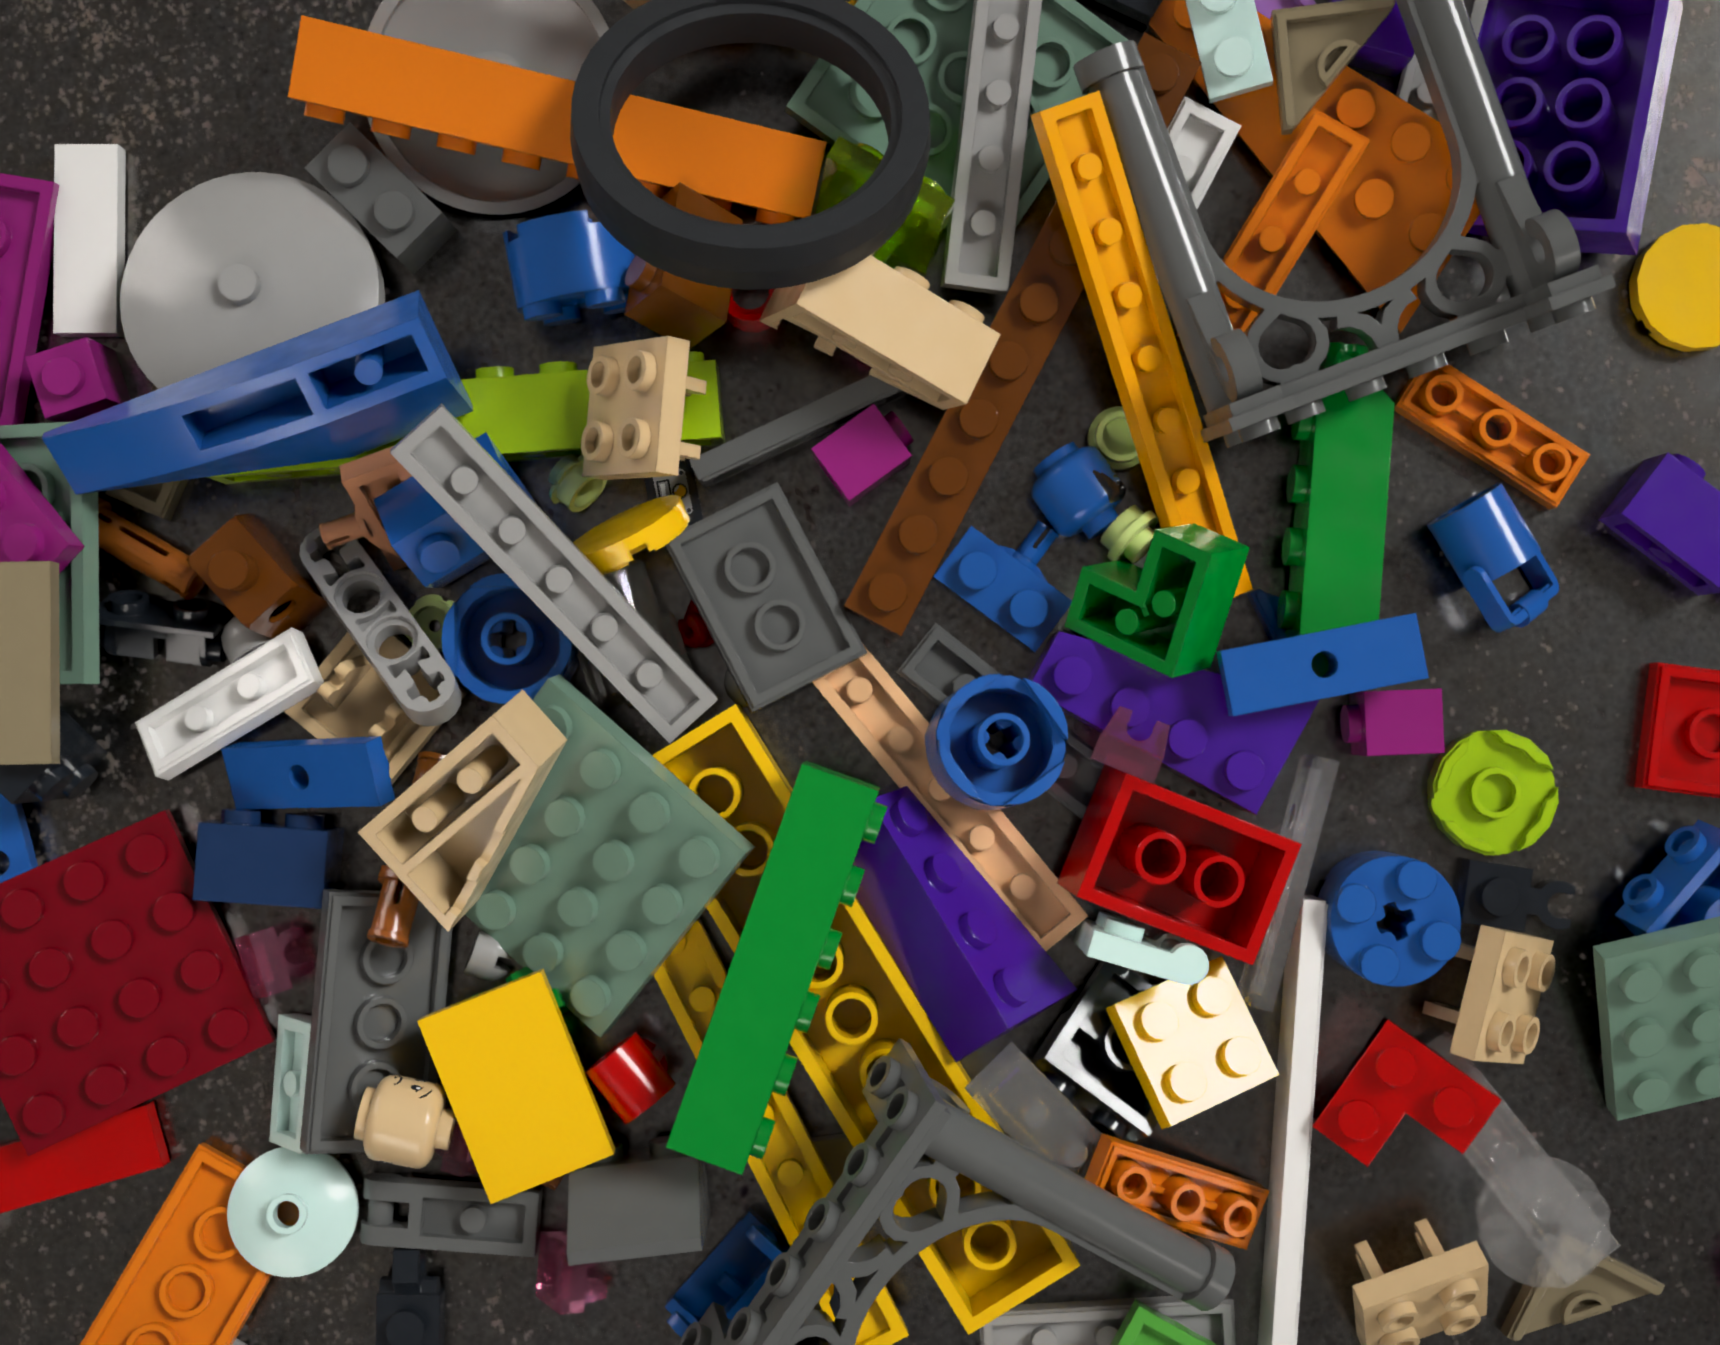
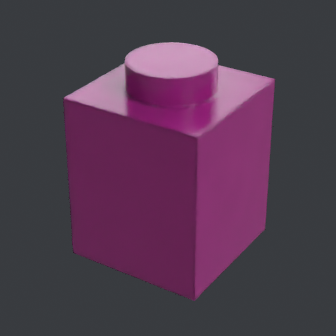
(77, 380)
(864, 453)
(1394, 722)

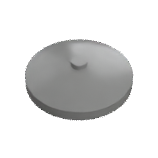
(526, 34)
(240, 272)

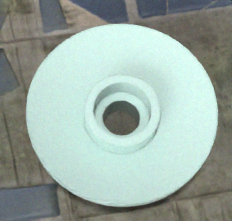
(325, 1204)

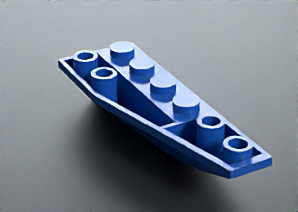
(275, 408)

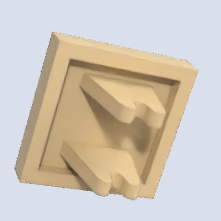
(638, 409)
(360, 705)
(1499, 996)
(1422, 1298)

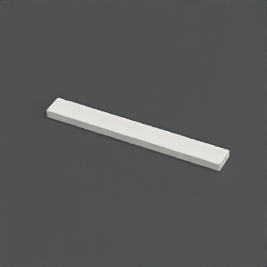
(1293, 1127)

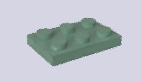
(1660, 1018)

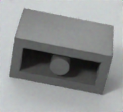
(381, 198)

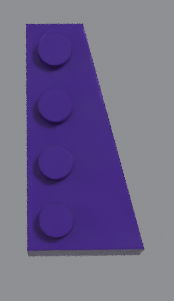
(1215, 751)
(952, 931)

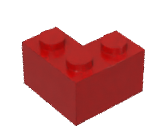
(1398, 1079)

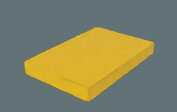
(516, 1086)

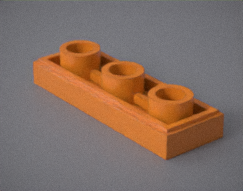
(1523, 455)
(1179, 1191)

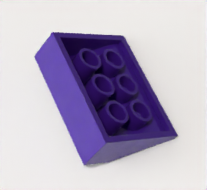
(1584, 105)

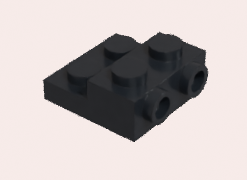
(1089, 1060)

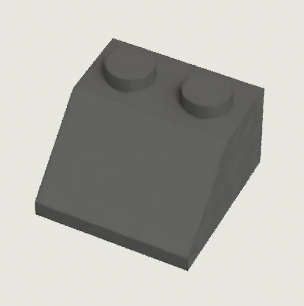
(637, 1205)

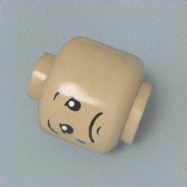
(404, 1121)

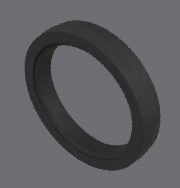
(737, 253)

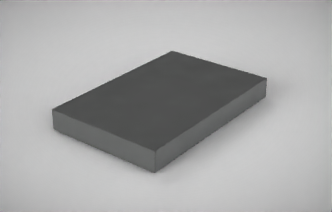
(764, 597)

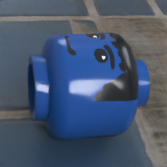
(1077, 490)

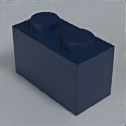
(267, 861)

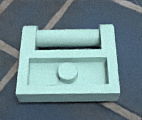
(1124, 944)

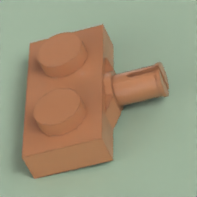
(365, 481)

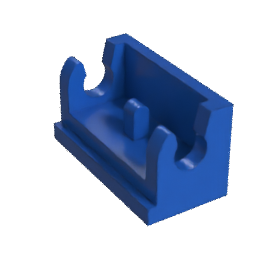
(729, 1273)

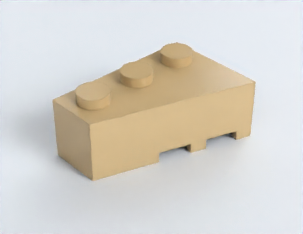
(894, 327)
(464, 811)

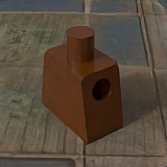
(256, 576)

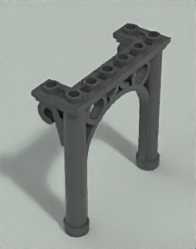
(1527, 252)
(931, 1135)

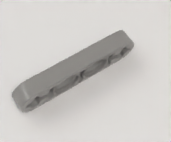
(383, 621)

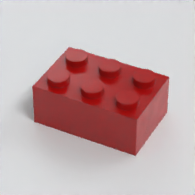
(1178, 865)

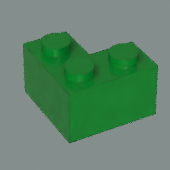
(1170, 608)

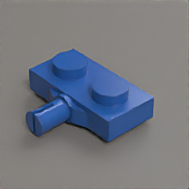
(1007, 583)

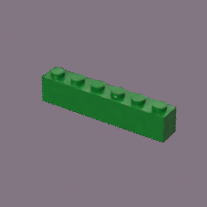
(774, 966)

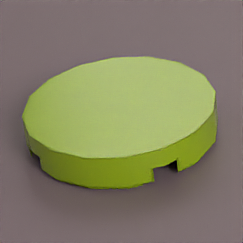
(1492, 792)

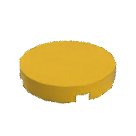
(1679, 288)
(642, 526)

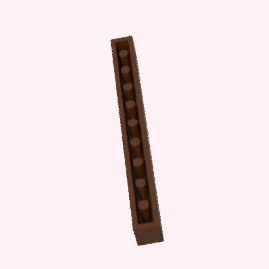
(975, 431)

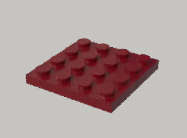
(114, 983)

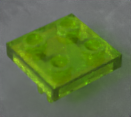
(921, 233)

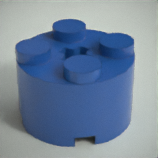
(566, 266)
(474, 645)
(1030, 756)
(1420, 933)

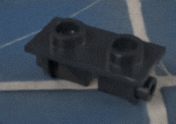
(134, 622)

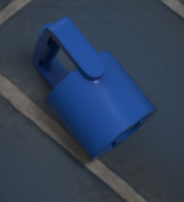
(1487, 540)

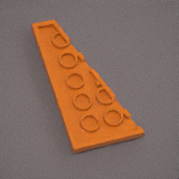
(1396, 189)

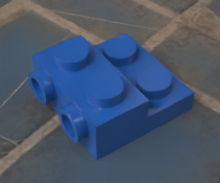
(1680, 887)

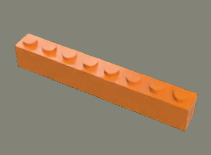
(530, 119)

